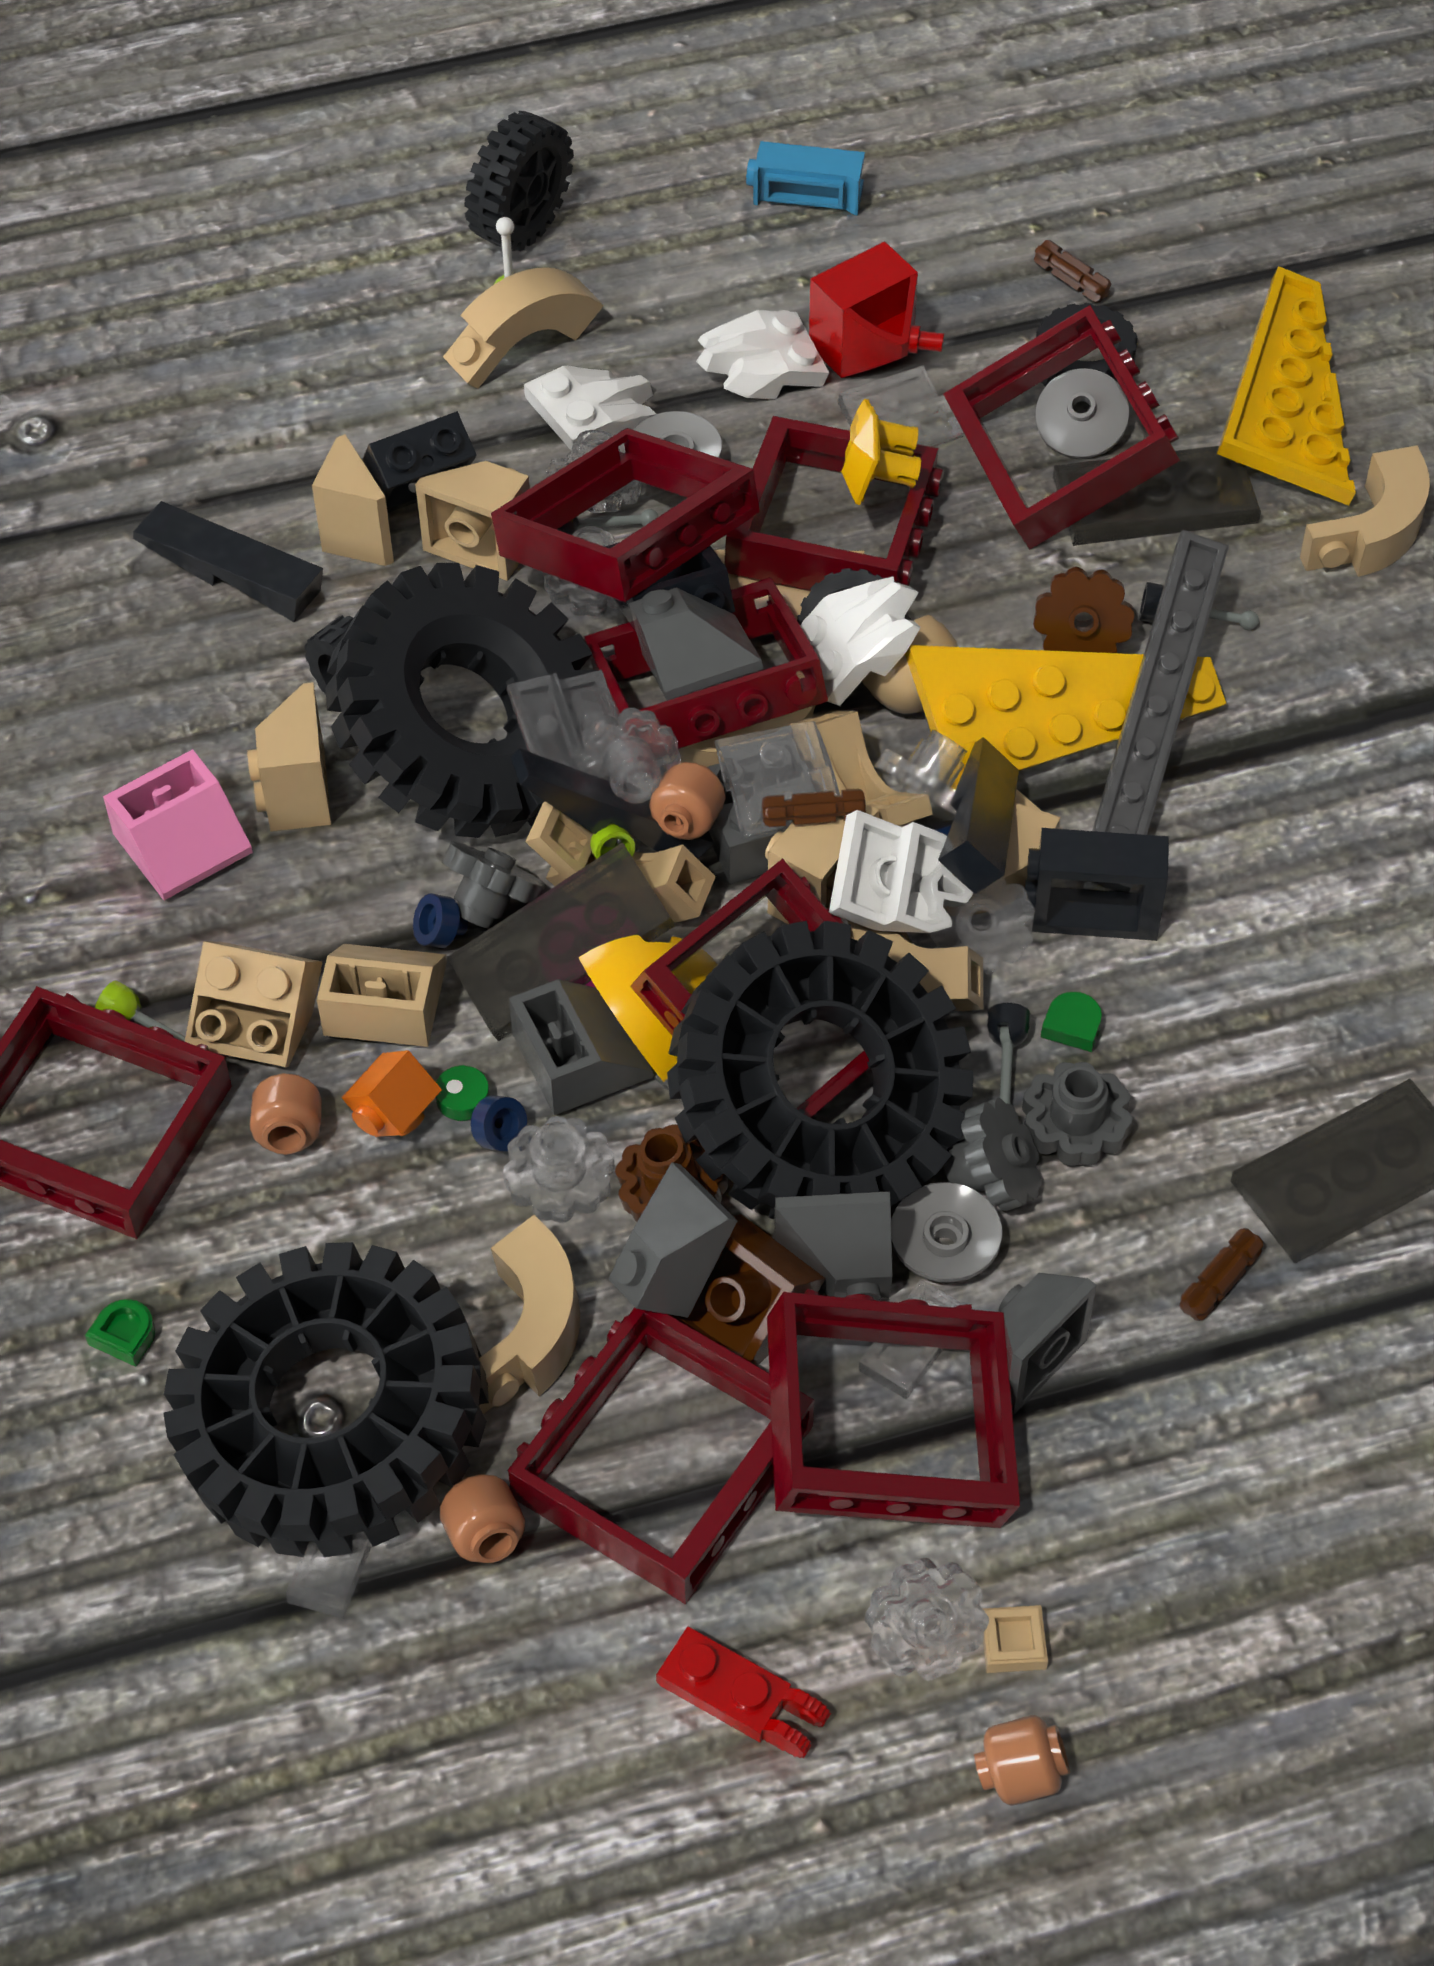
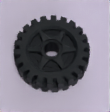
(519, 179)

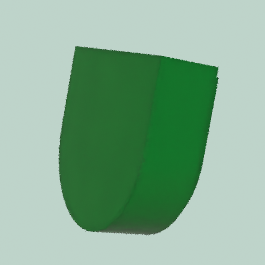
(1073, 1020)
(123, 1331)

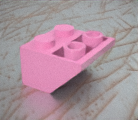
(177, 824)

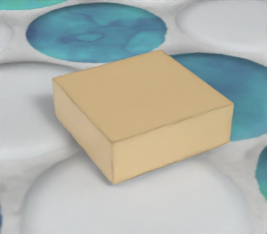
(1015, 1639)

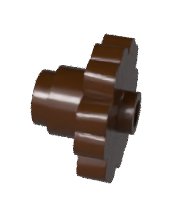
(1079, 593)
(647, 1163)

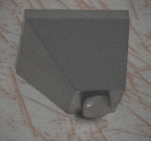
(690, 642)
(840, 1239)
(673, 1246)
(1044, 1329)

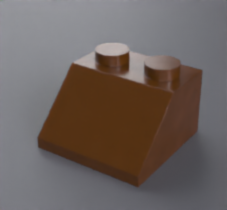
(745, 1288)

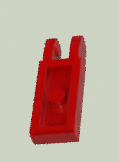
(739, 1692)

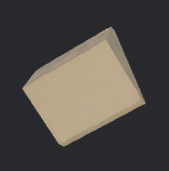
(351, 507)

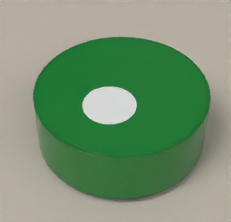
(461, 1091)

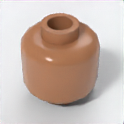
(689, 798)
(285, 1113)
(482, 1518)
(1022, 1760)

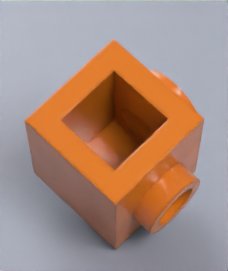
(391, 1095)

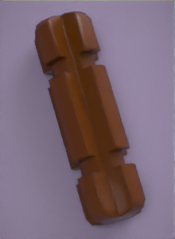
(1072, 271)
(811, 807)
(1221, 1274)

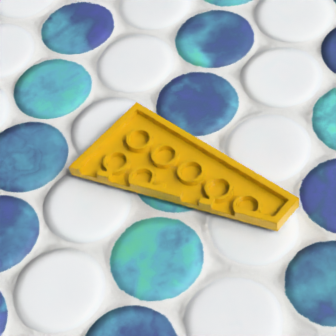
(1287, 398)
(1037, 701)

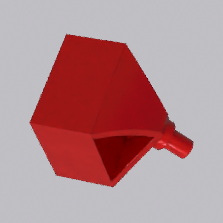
(867, 312)

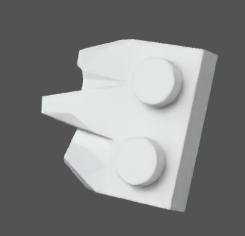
(763, 354)
(588, 399)
(860, 633)
(893, 877)

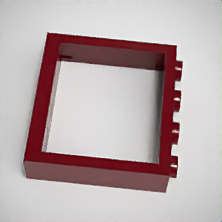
(1029, 367)
(717, 502)
(805, 563)
(731, 703)
(796, 903)
(146, 1047)
(592, 1387)
(885, 1494)

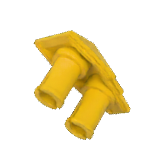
(872, 455)

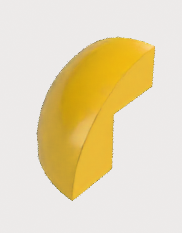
(617, 966)

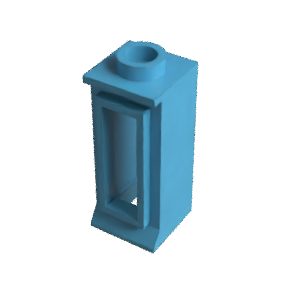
(807, 176)

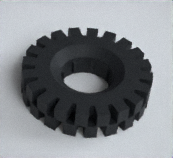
(378, 682)
(735, 1095)
(362, 1473)

